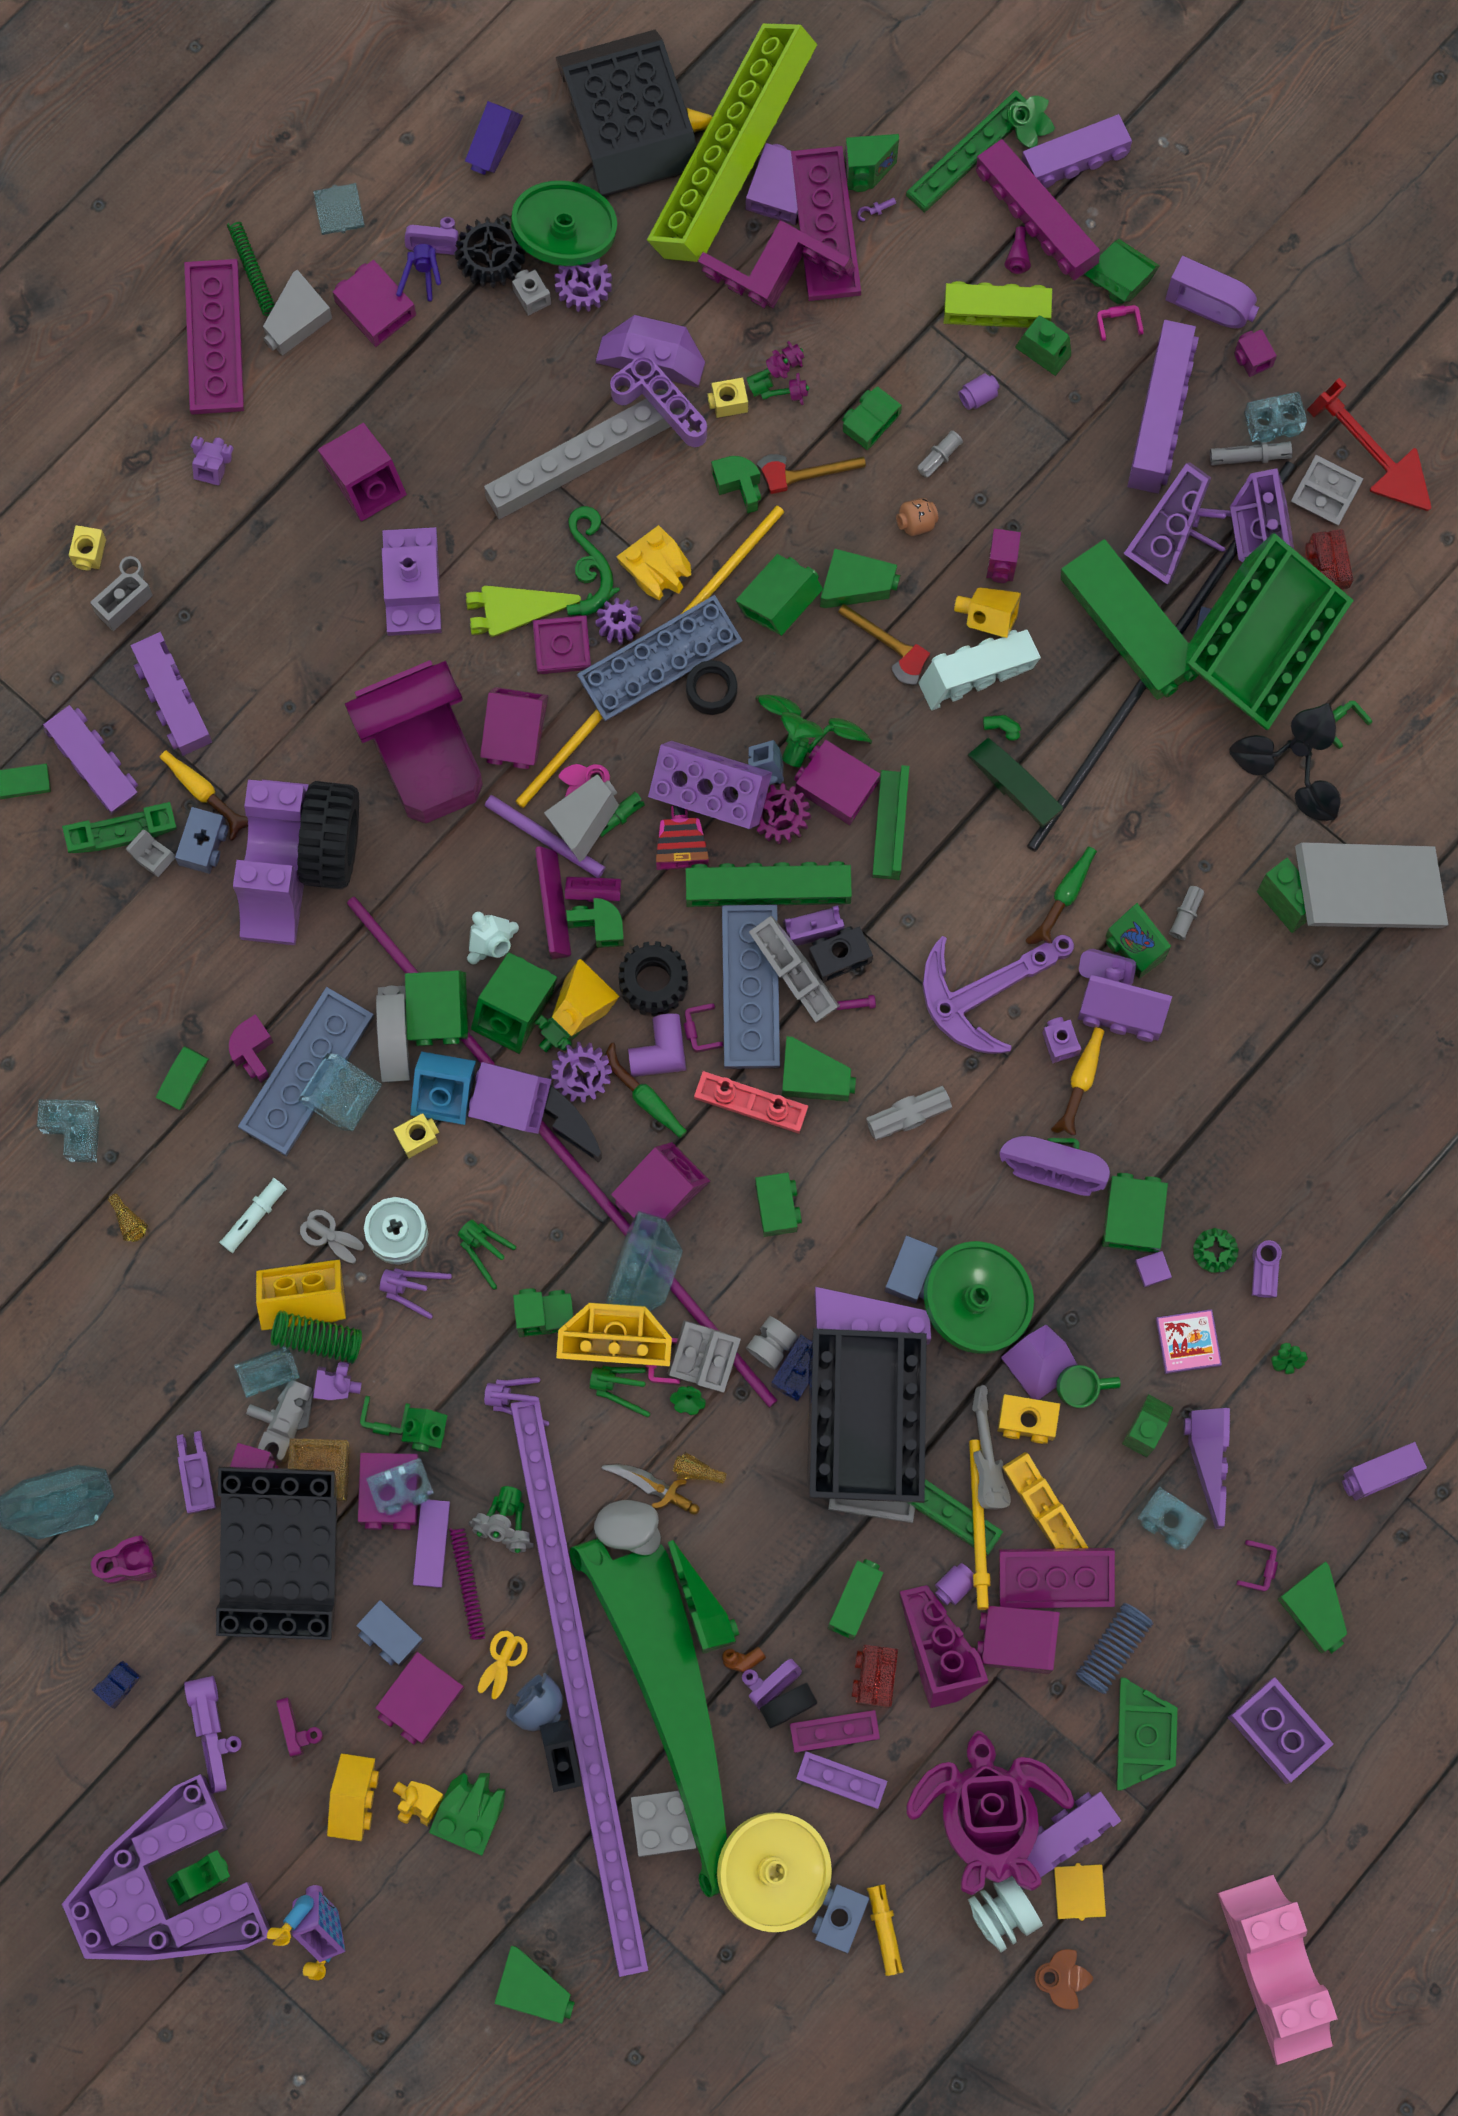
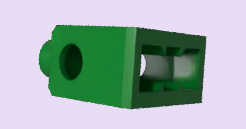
(1044, 343)

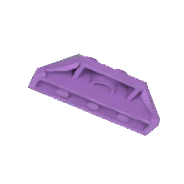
(661, 341)
(1259, 512)

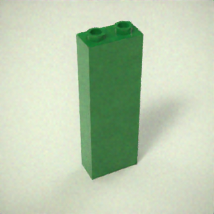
(1129, 619)

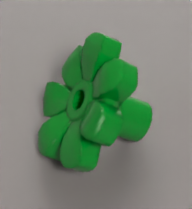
(1289, 1358)

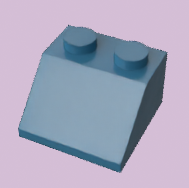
(442, 1087)

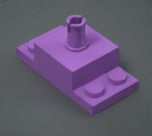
(411, 581)

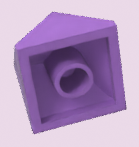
(1039, 1361)

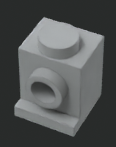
(534, 298)

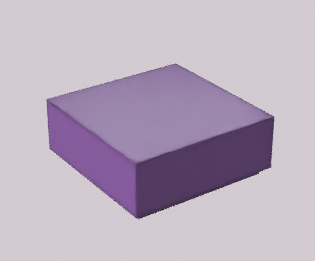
(1153, 1269)

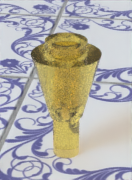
(131, 1225)
(691, 1468)

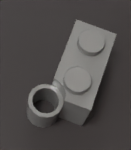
(123, 595)

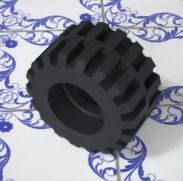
(646, 957)

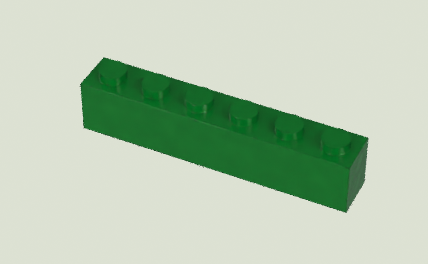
(768, 884)

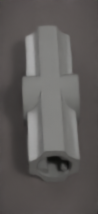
(908, 1113)

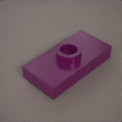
(588, 888)

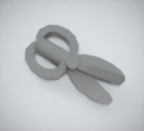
(335, 1239)

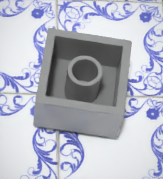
(661, 1824)

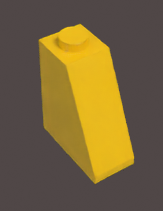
(582, 999)

